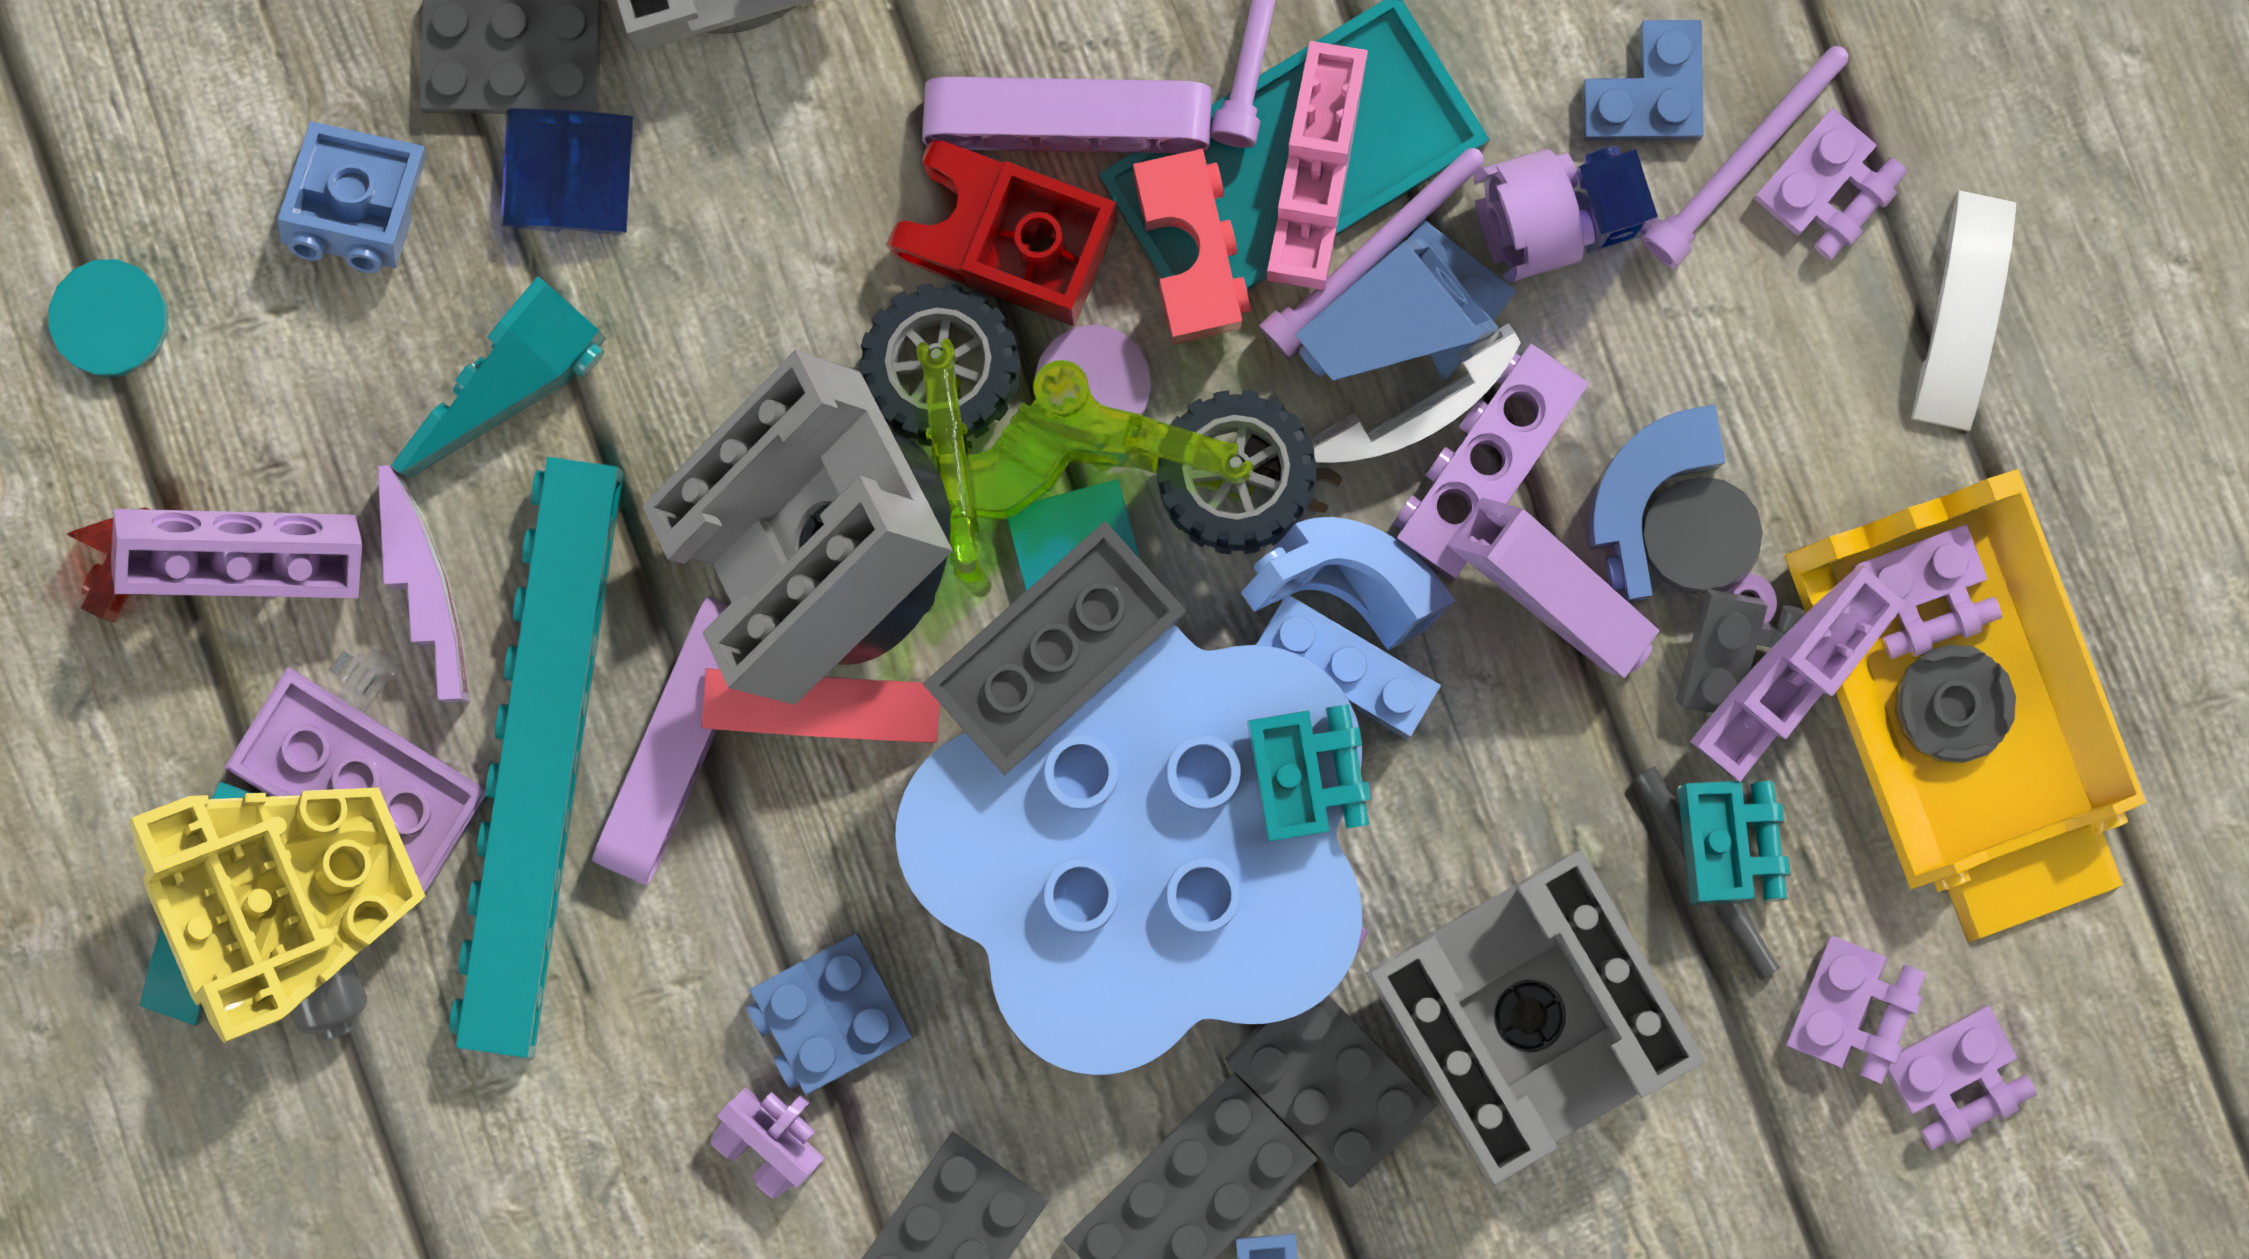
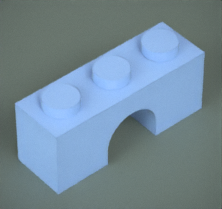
(1367, 675)

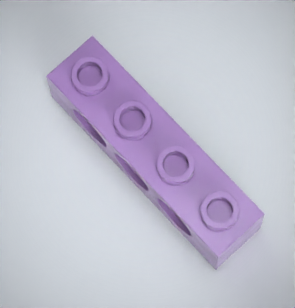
(1552, 393)
(235, 553)

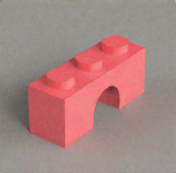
(1182, 195)

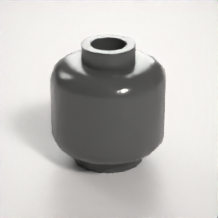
(332, 1005)

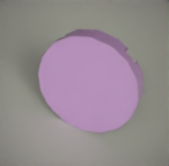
(1111, 362)

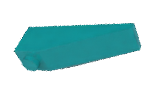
(533, 354)

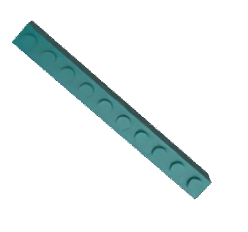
(538, 757)

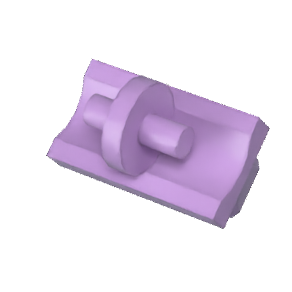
(773, 1133)

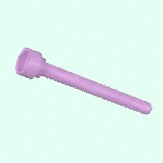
(1237, 120)
(1672, 238)
(1282, 327)

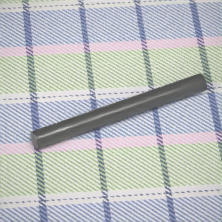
(1731, 913)

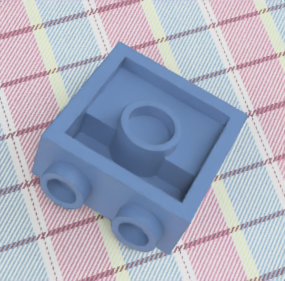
(350, 197)
(828, 1015)

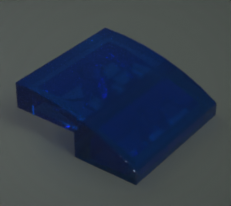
(566, 171)

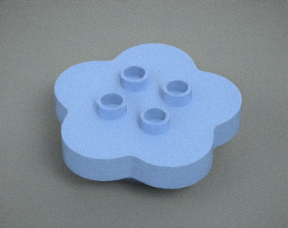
(1134, 862)

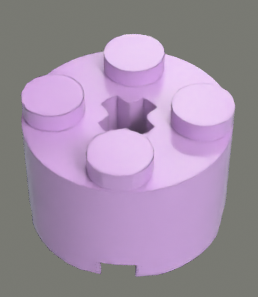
(1532, 214)

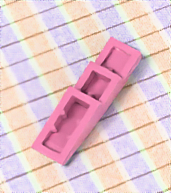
(1317, 165)

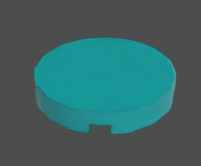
(108, 318)

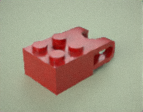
(995, 220)

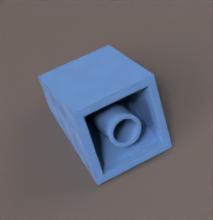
(1394, 314)

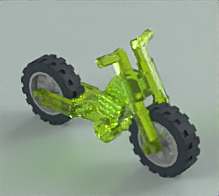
(1081, 430)

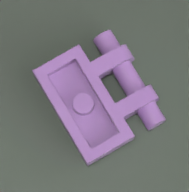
(1817, 171)
(1926, 572)
(1839, 1002)
(1951, 1060)

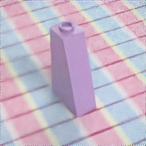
(1554, 585)

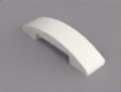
(1966, 311)
(1485, 363)

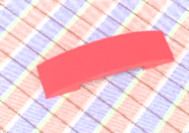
(830, 709)

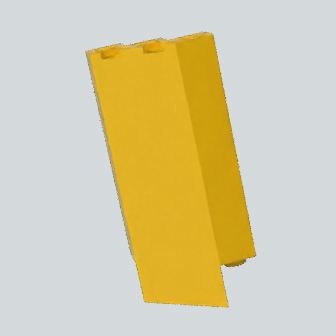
(2030, 817)

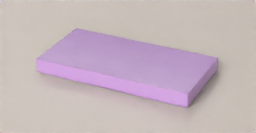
(322, 743)

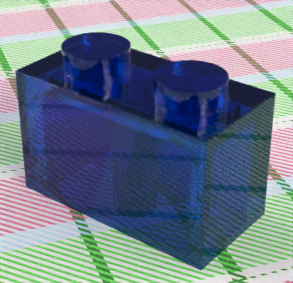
(1615, 196)

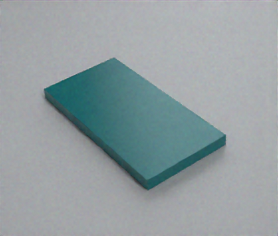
(1404, 134)

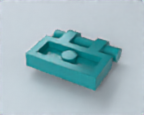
(1290, 774)
(1718, 846)

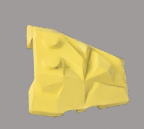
(271, 894)

